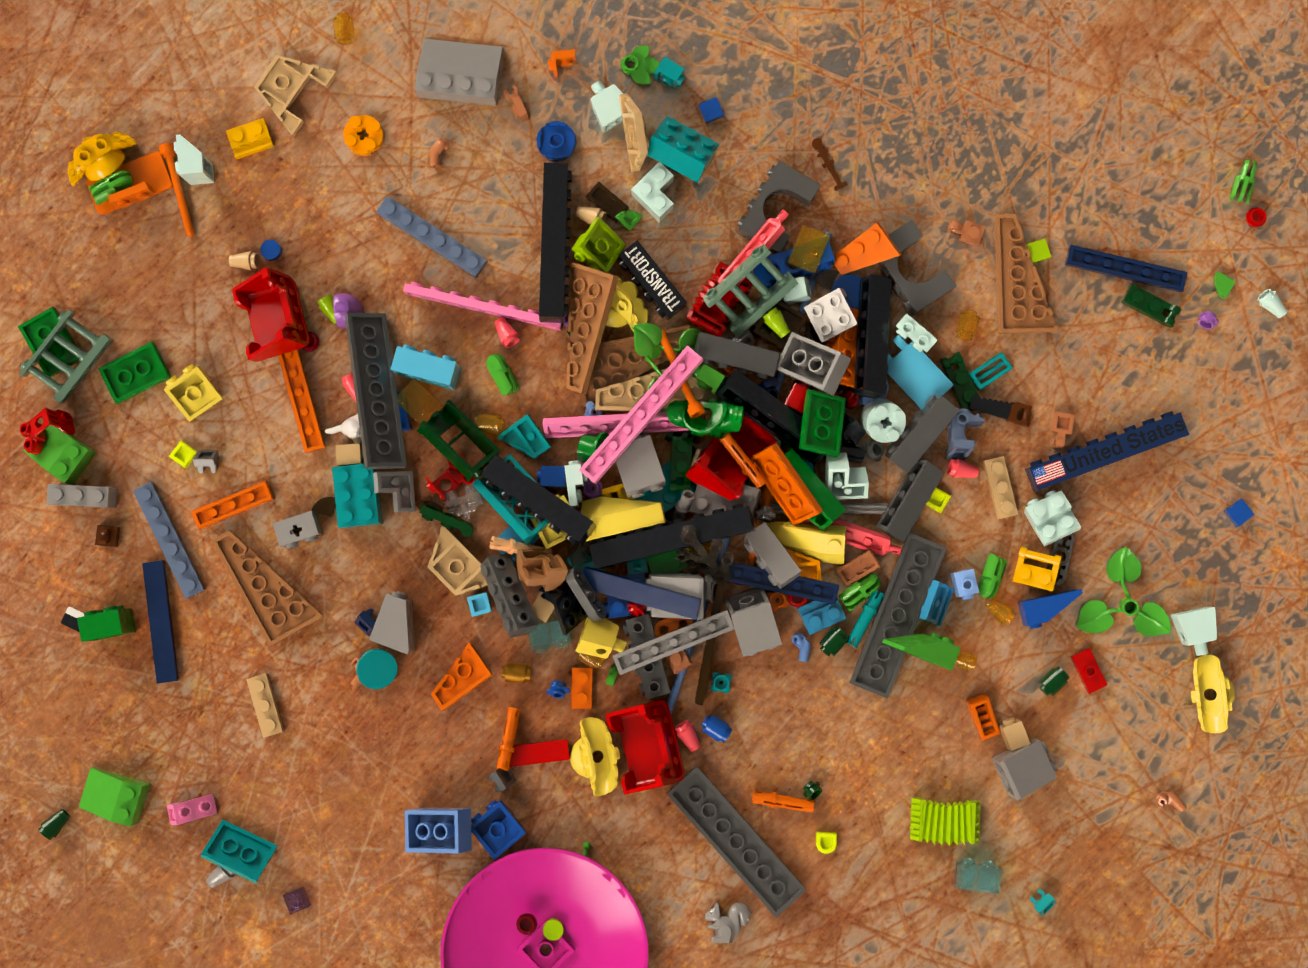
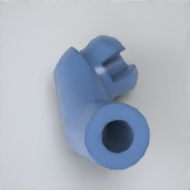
(803, 645)

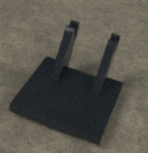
(567, 607)

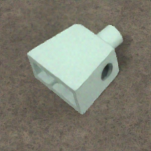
(606, 105)
(1196, 628)

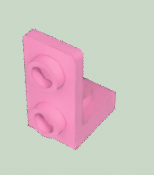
(191, 809)

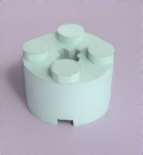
(885, 410)

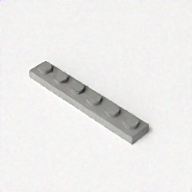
(673, 642)

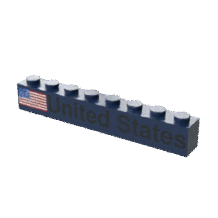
(1106, 452)

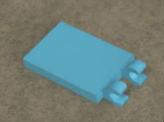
(916, 373)

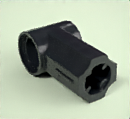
(854, 452)

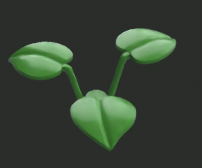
(649, 335)
(1150, 620)

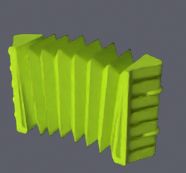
(945, 822)

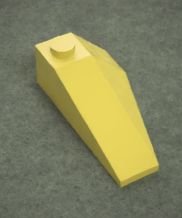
(621, 515)
(809, 540)

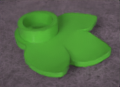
(643, 65)

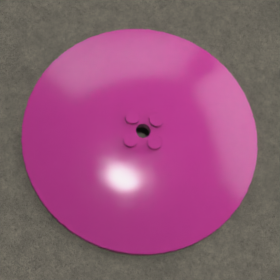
(595, 907)

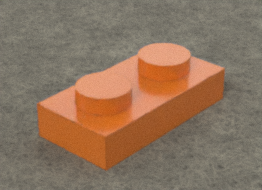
(581, 688)

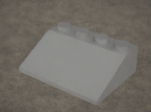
(459, 72)

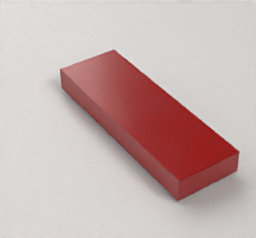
(540, 752)

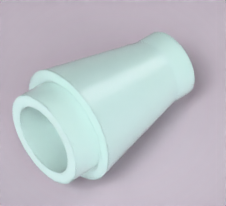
(1272, 303)

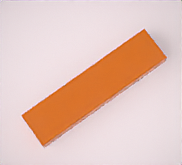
(232, 505)

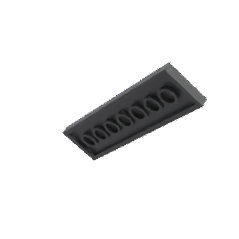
(375, 391)
(897, 614)
(736, 841)

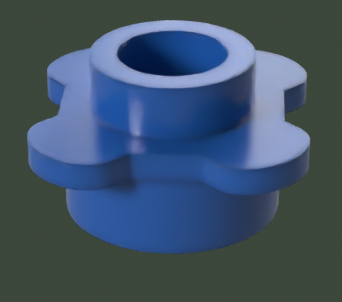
(558, 689)

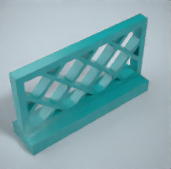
(505, 511)

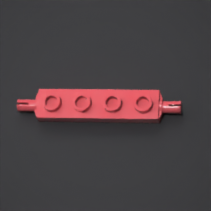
(766, 235)
(866, 538)

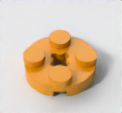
(357, 125)

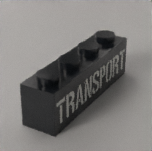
(652, 280)

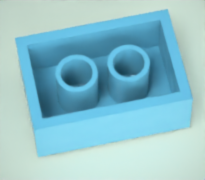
(426, 367)

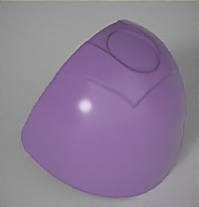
(345, 303)

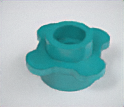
(720, 677)

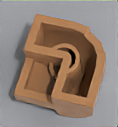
(540, 568)

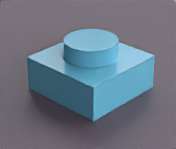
(479, 604)

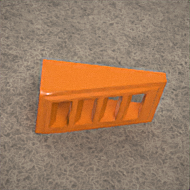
(975, 706)

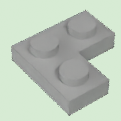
(401, 486)

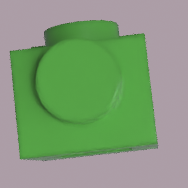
(708, 378)

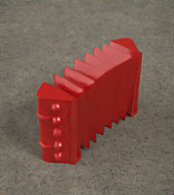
(712, 318)

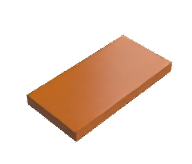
(786, 484)

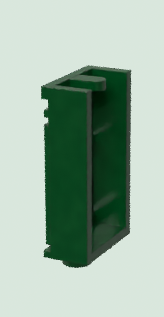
(444, 420)

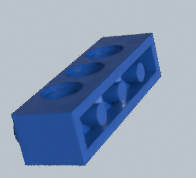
(781, 260)

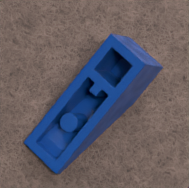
(1044, 608)

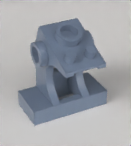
(958, 444)

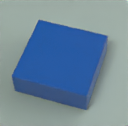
(711, 110)
(1239, 512)

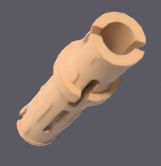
(511, 545)

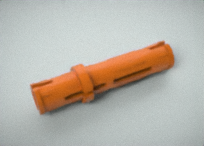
(758, 479)
(506, 747)
(774, 800)

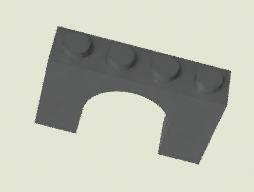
(781, 181)
(915, 295)

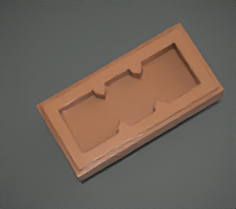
(858, 567)

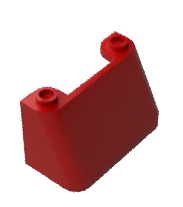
(273, 314)
(718, 469)
(648, 746)

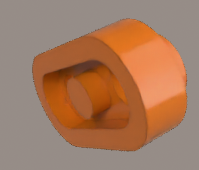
(671, 623)

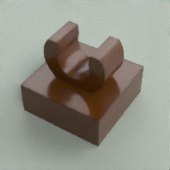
(107, 536)

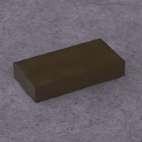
(606, 200)

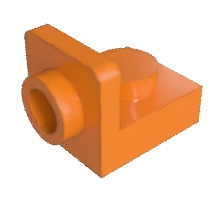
(564, 58)

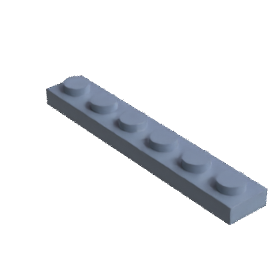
(431, 236)
(169, 540)

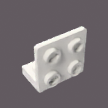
(831, 315)

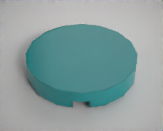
(376, 668)

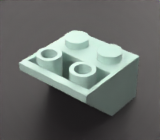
(192, 163)

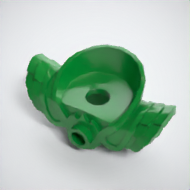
(724, 418)

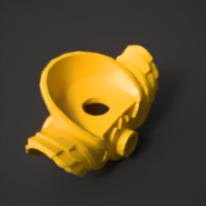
(98, 156)

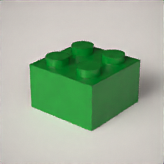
(106, 623)

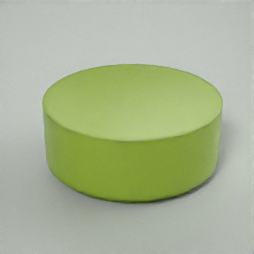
(553, 929)

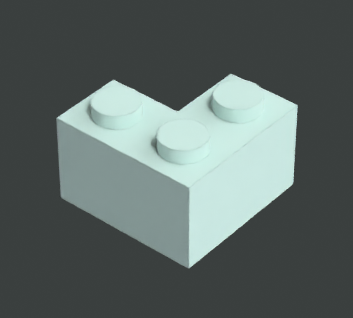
(650, 192)
(845, 481)

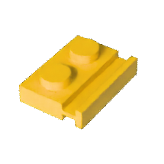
(249, 138)

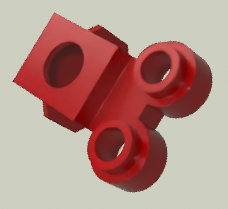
(35, 431)
(451, 474)

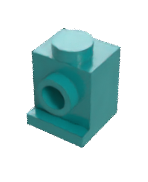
(670, 73)

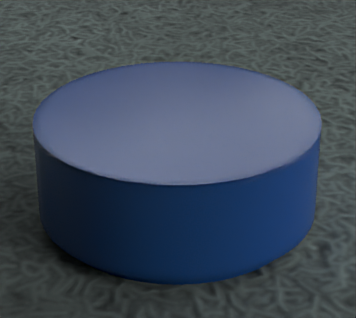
(271, 250)

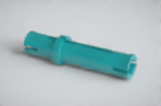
(865, 618)

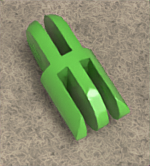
(1244, 181)
(110, 185)
(502, 374)
(991, 576)
(859, 591)

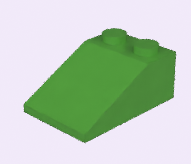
(63, 455)
(931, 648)
(114, 797)

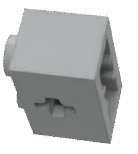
(285, 530)

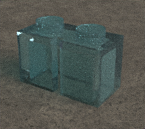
(547, 636)
(977, 877)

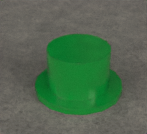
(588, 445)

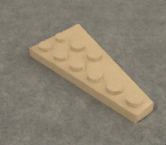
(627, 394)

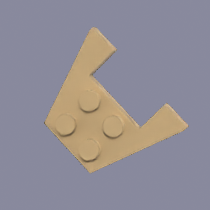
(284, 82)

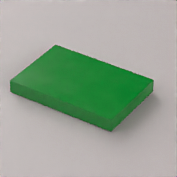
(35, 333)
(134, 372)
(822, 423)

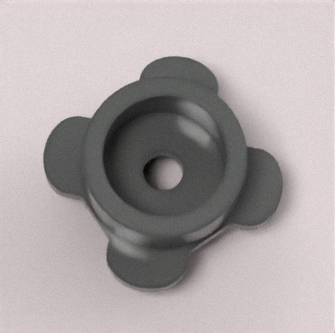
(878, 450)
(766, 514)

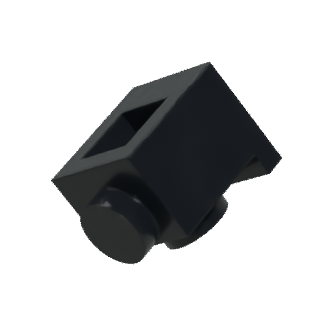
(852, 430)

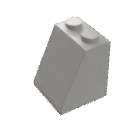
(640, 468)
(680, 582)
(753, 621)
(395, 623)
(1025, 769)

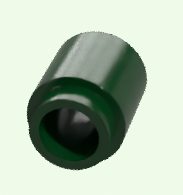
(833, 641)
(1053, 681)

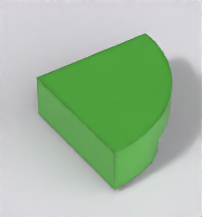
(628, 218)
(1223, 284)
(612, 675)

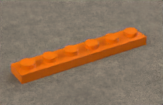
(301, 401)

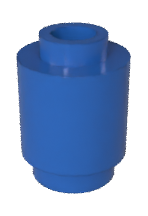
(716, 728)

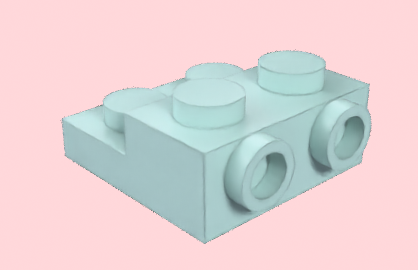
(911, 328)
(574, 479)
(1051, 517)

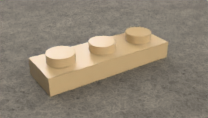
(1000, 487)
(265, 705)

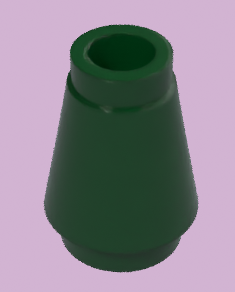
(53, 825)

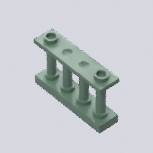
(765, 302)
(74, 375)

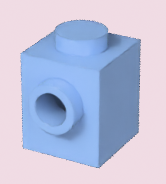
(964, 584)

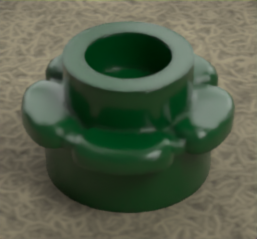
(812, 790)

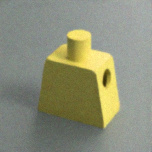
(599, 638)

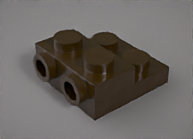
(793, 318)

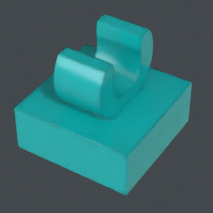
(637, 566)
(1044, 904)

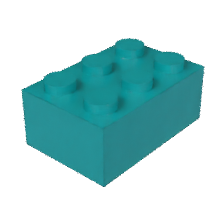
(682, 149)
(355, 497)

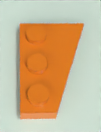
(866, 250)
(462, 678)

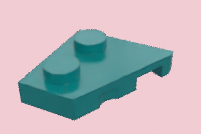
(526, 437)

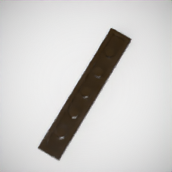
(708, 650)

